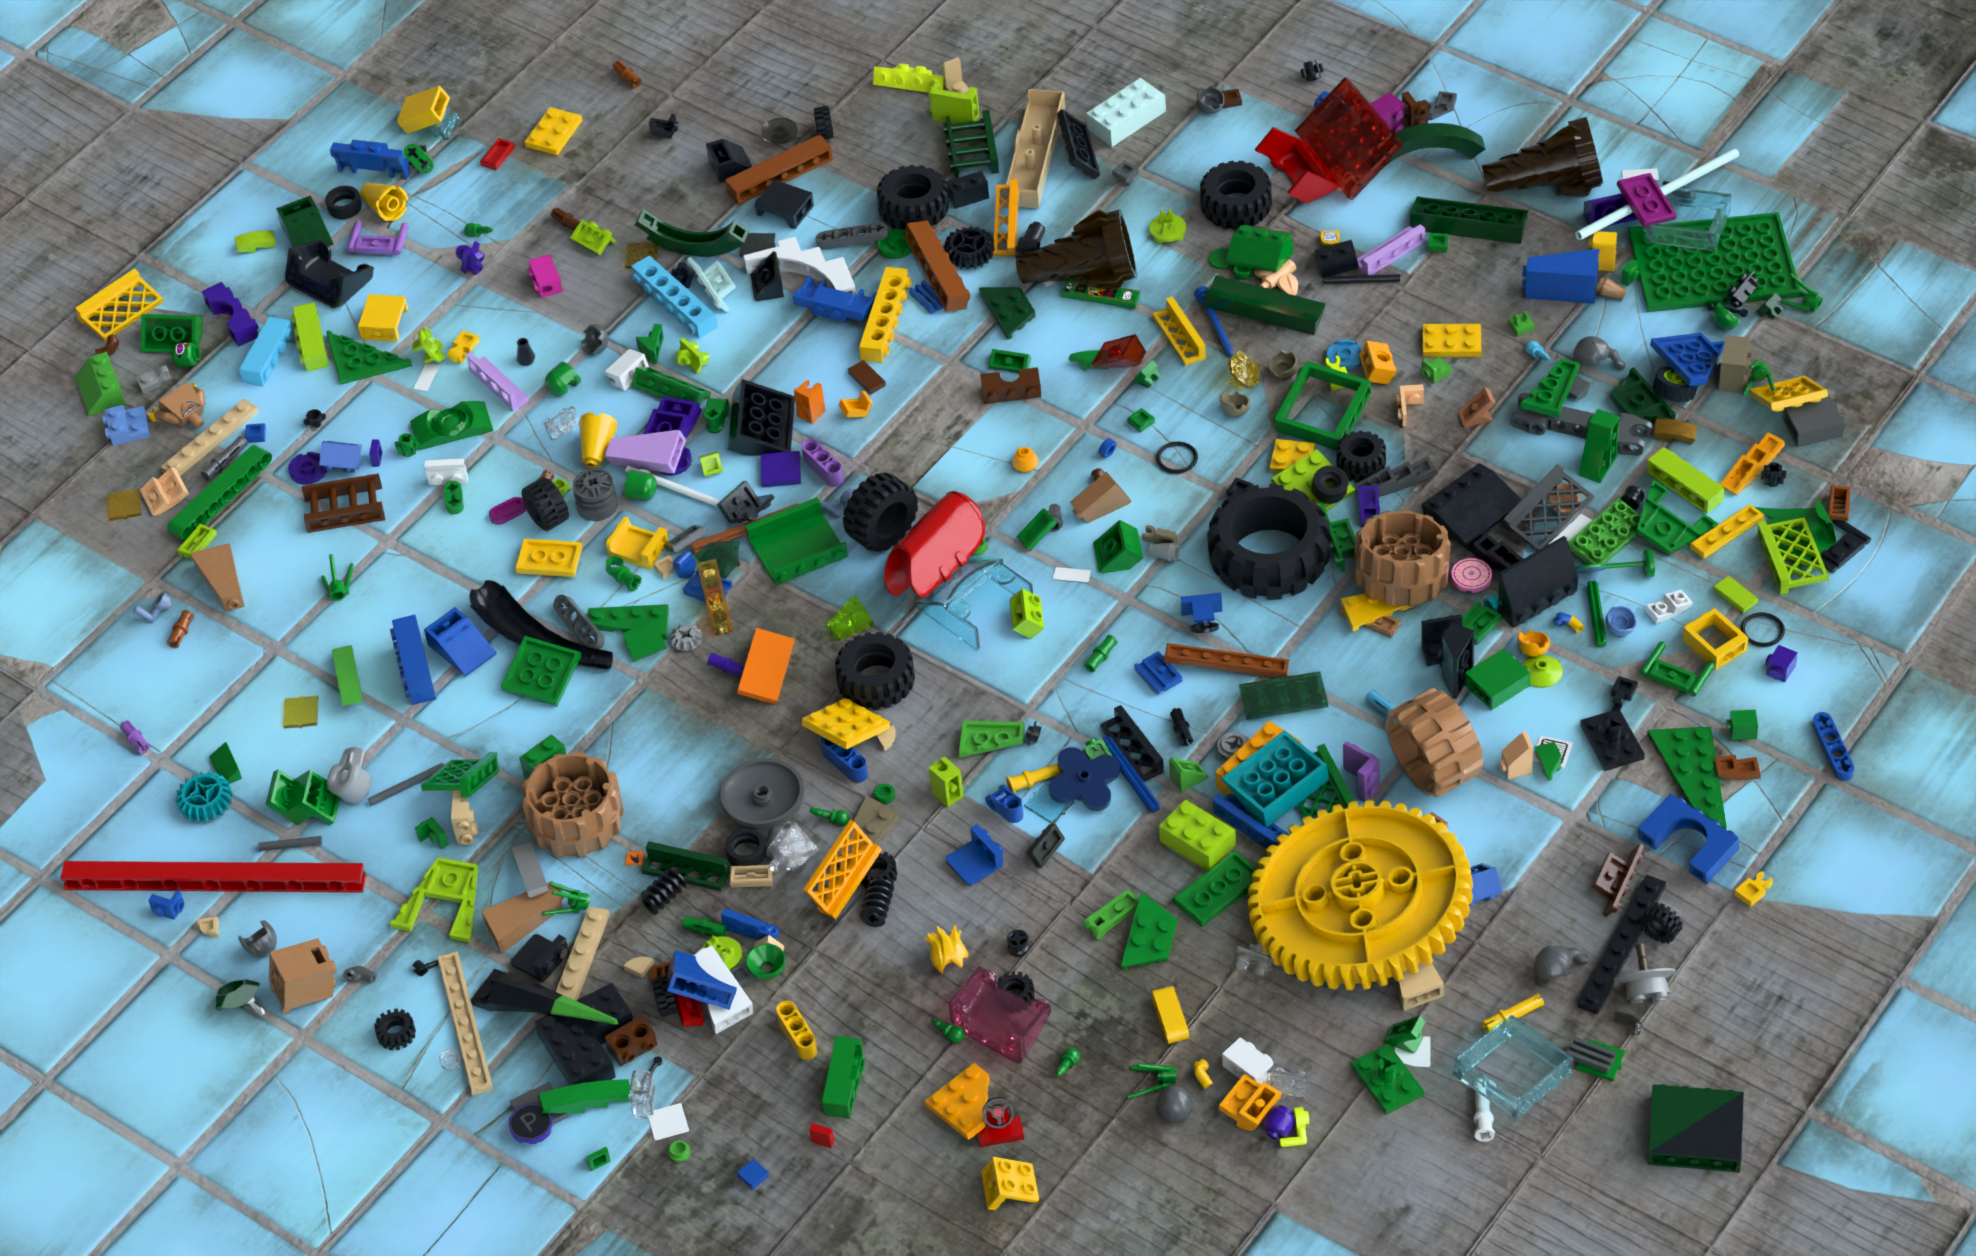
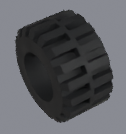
(1360, 455)
(545, 504)

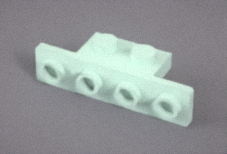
(716, 280)

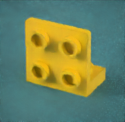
(1008, 1180)

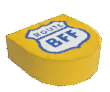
(1329, 238)

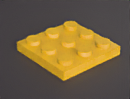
(1789, 393)
(845, 723)

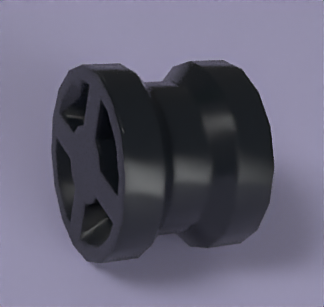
(1633, 497)
(1021, 939)

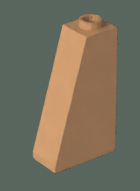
(220, 574)
(519, 916)

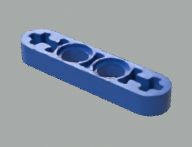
(1832, 746)

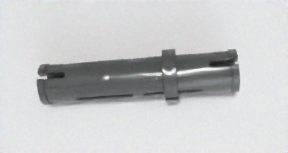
(218, 463)

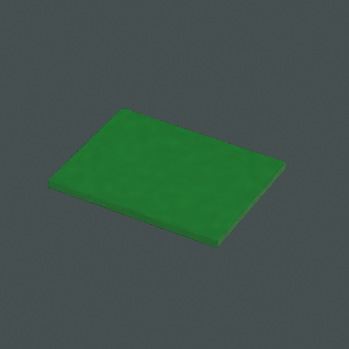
(1695, 277)

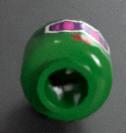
(185, 354)

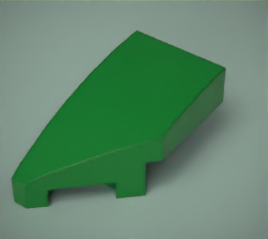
(1084, 358)
(1549, 758)

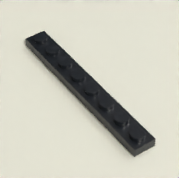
(1620, 946)

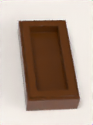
(866, 377)

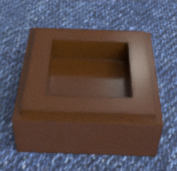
(1232, 98)

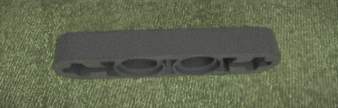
(873, 232)
(579, 621)

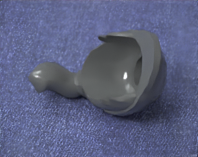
(1592, 349)
(1554, 962)

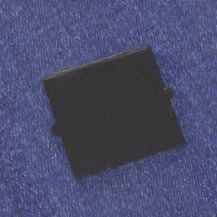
(757, 242)

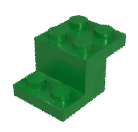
(302, 797)

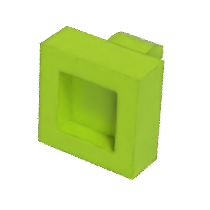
(710, 463)

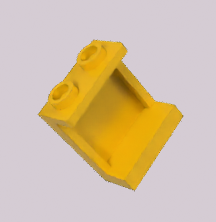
(382, 317)
(636, 544)

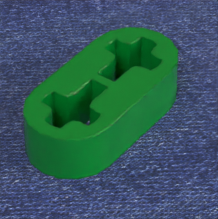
(416, 161)
(450, 498)

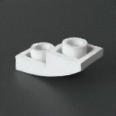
(1669, 607)

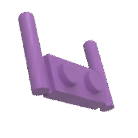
(376, 244)

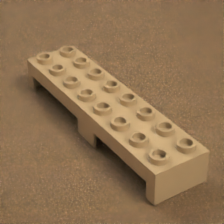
(1035, 146)

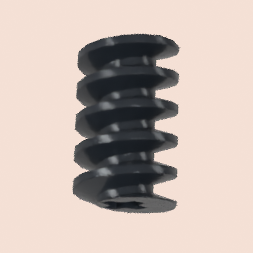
(661, 889)
(876, 902)

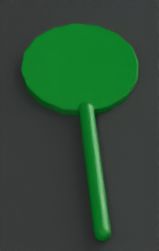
(1218, 258)

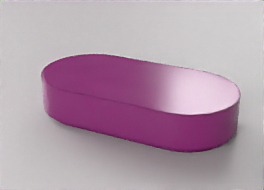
(507, 511)

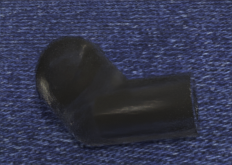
(1628, 1019)

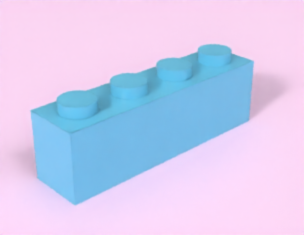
(266, 351)

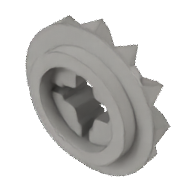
(686, 643)
(1229, 740)

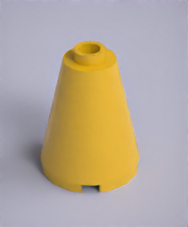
(385, 200)
(595, 437)

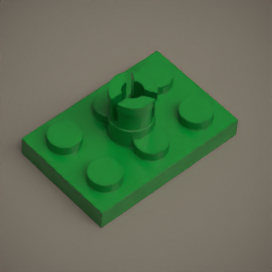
(1387, 1079)

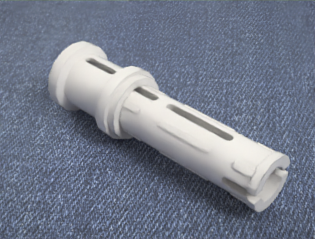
(1483, 1119)

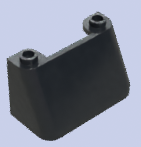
(315, 274)

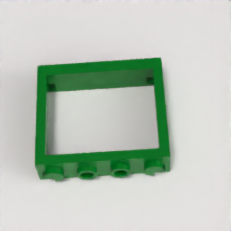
(1314, 434)

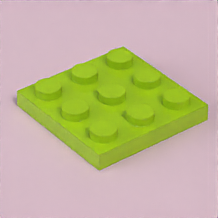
(1301, 476)

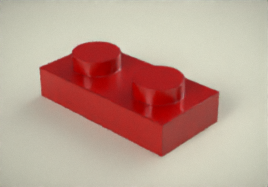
(689, 1011)

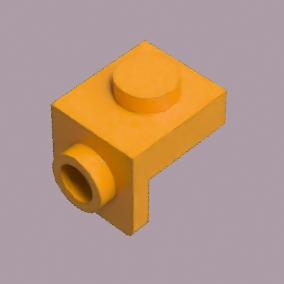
(856, 407)

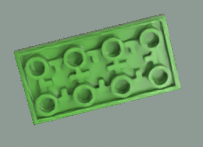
(1606, 534)

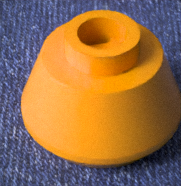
(1024, 459)

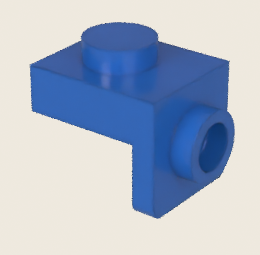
(165, 907)

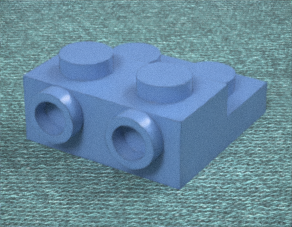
(126, 425)

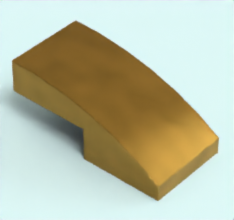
(1669, 429)

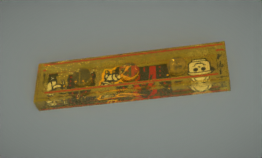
(715, 597)

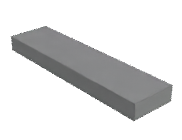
(530, 869)

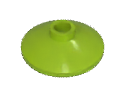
(1544, 670)

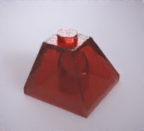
(1120, 353)

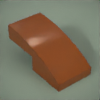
(1740, 769)

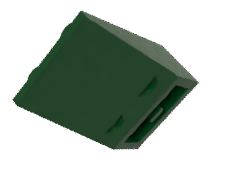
(303, 222)

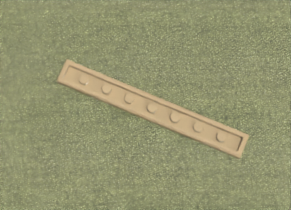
(465, 1023)

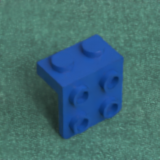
(977, 857)

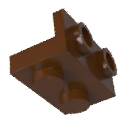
(1414, 112)

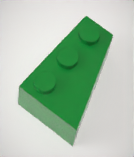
(1600, 445)

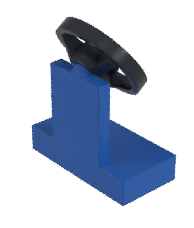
(1203, 610)

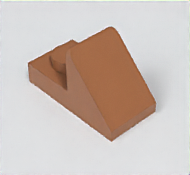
(1476, 410)

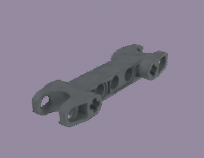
(1575, 421)

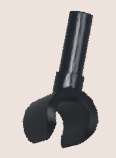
(421, 968)

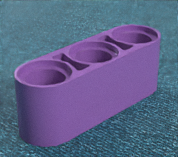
(822, 462)

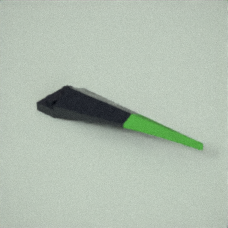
(517, 994)

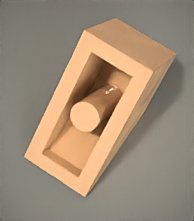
(1517, 757)

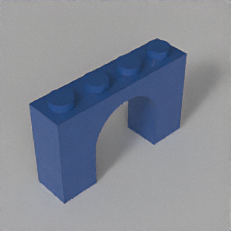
(1676, 815)

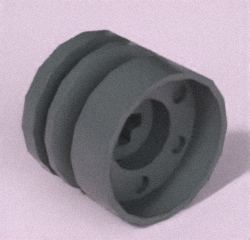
(595, 494)

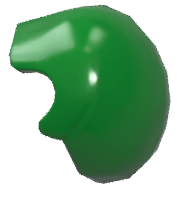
(1724, 318)

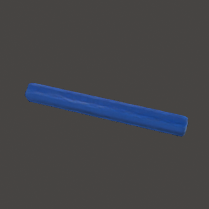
(1132, 776)

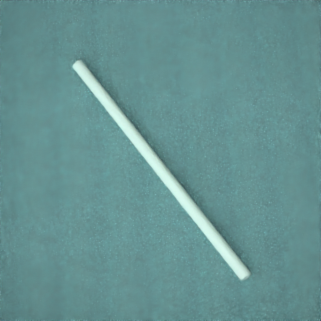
(1666, 189)

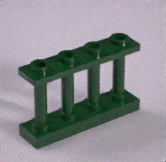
(988, 147)

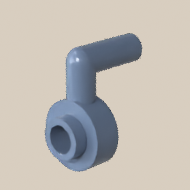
(837, 512)
(161, 603)

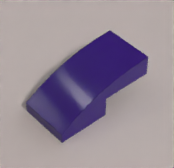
(1368, 502)

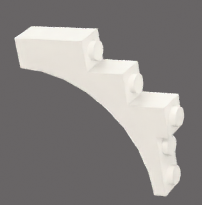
(807, 263)

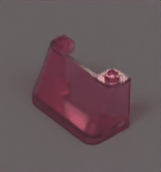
(997, 1016)

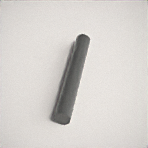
(290, 843)

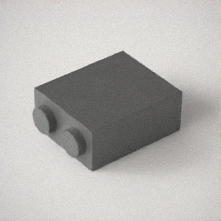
(1814, 422)

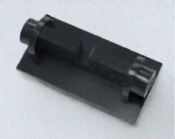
(1736, 293)

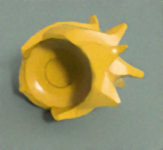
(946, 948)

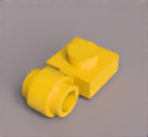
(464, 342)

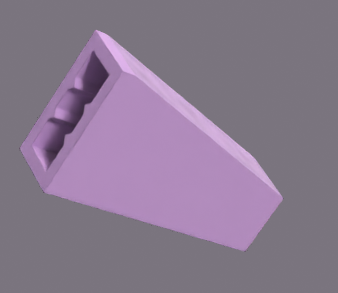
(647, 451)

